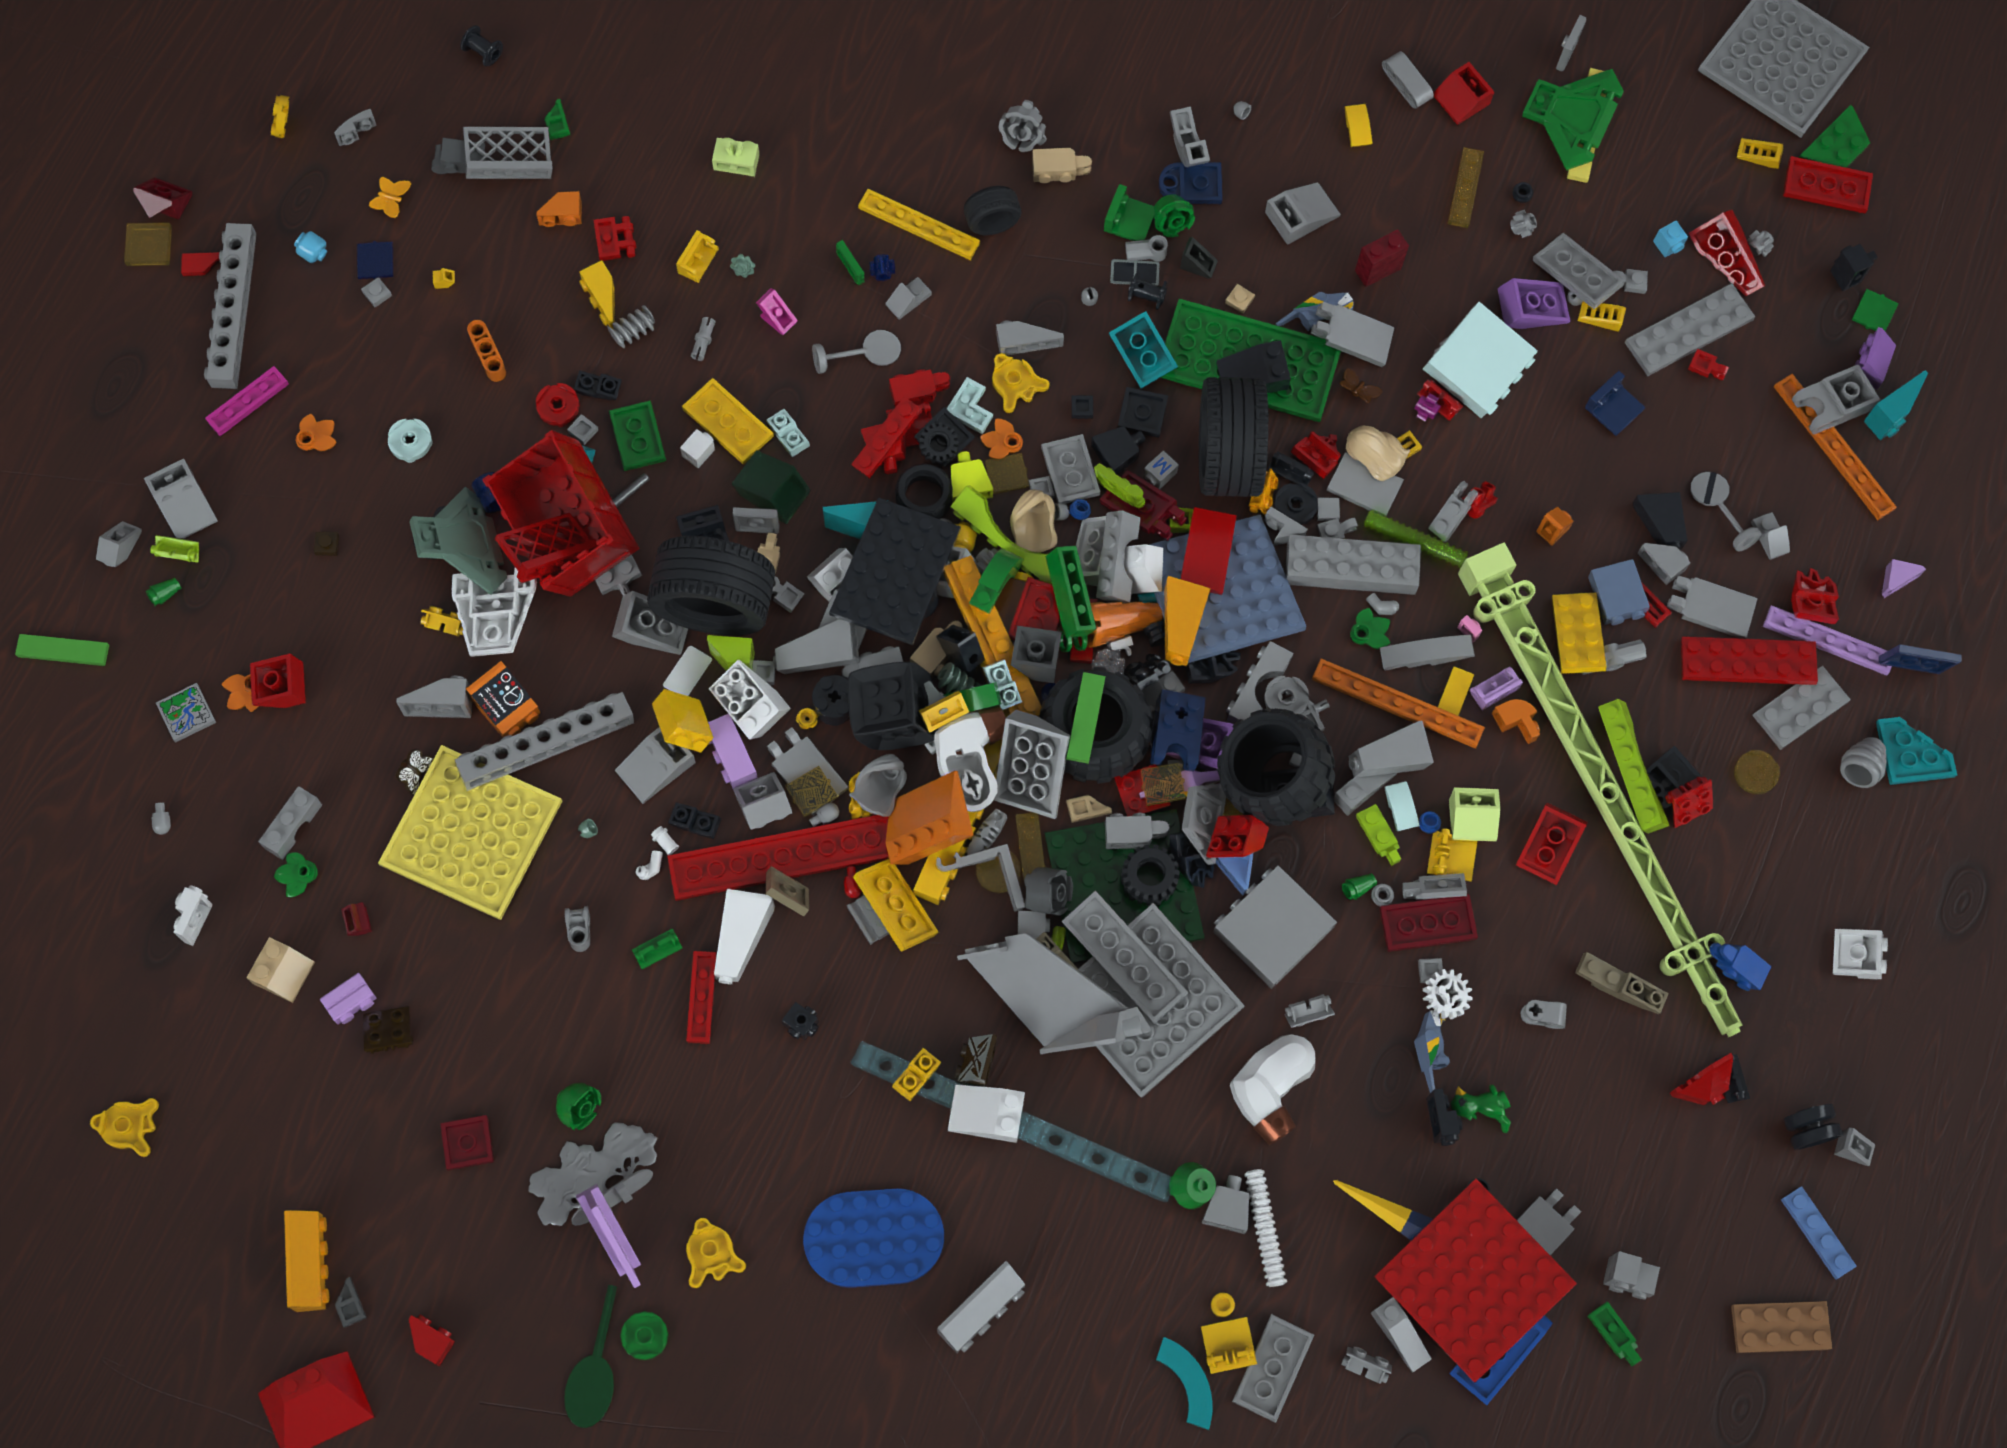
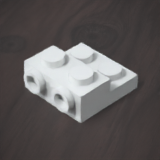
(194, 910)
(1859, 953)

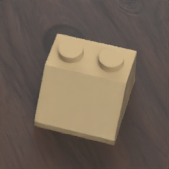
(280, 970)

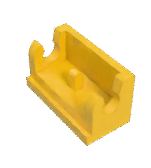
(697, 256)

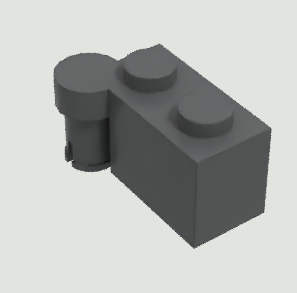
(452, 156)

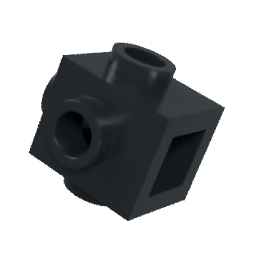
(795, 1016)

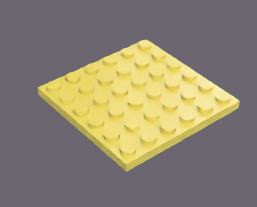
(471, 840)

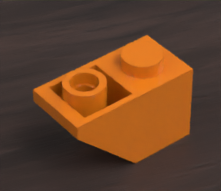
(561, 209)

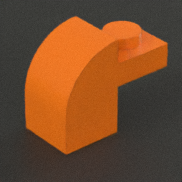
(1518, 713)

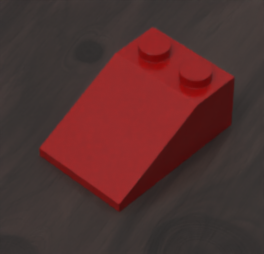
(1551, 843)

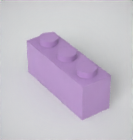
(731, 752)

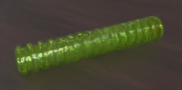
(1411, 536)

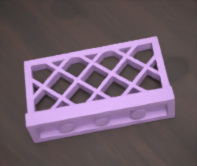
(609, 1233)

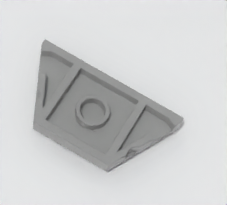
(1200, 816)

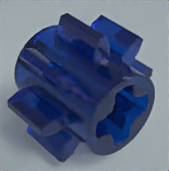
(882, 267)

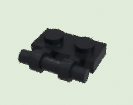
(1147, 673)

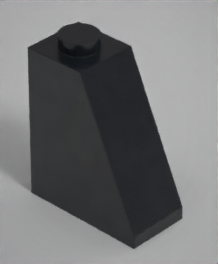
(1663, 517)

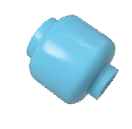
(311, 247)

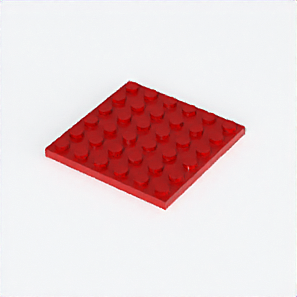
(1475, 1280)

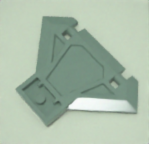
(462, 540)

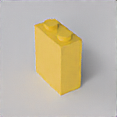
(682, 720)

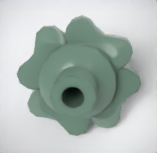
(742, 265)

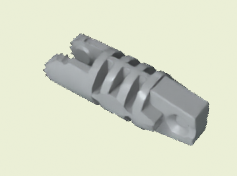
(987, 832)

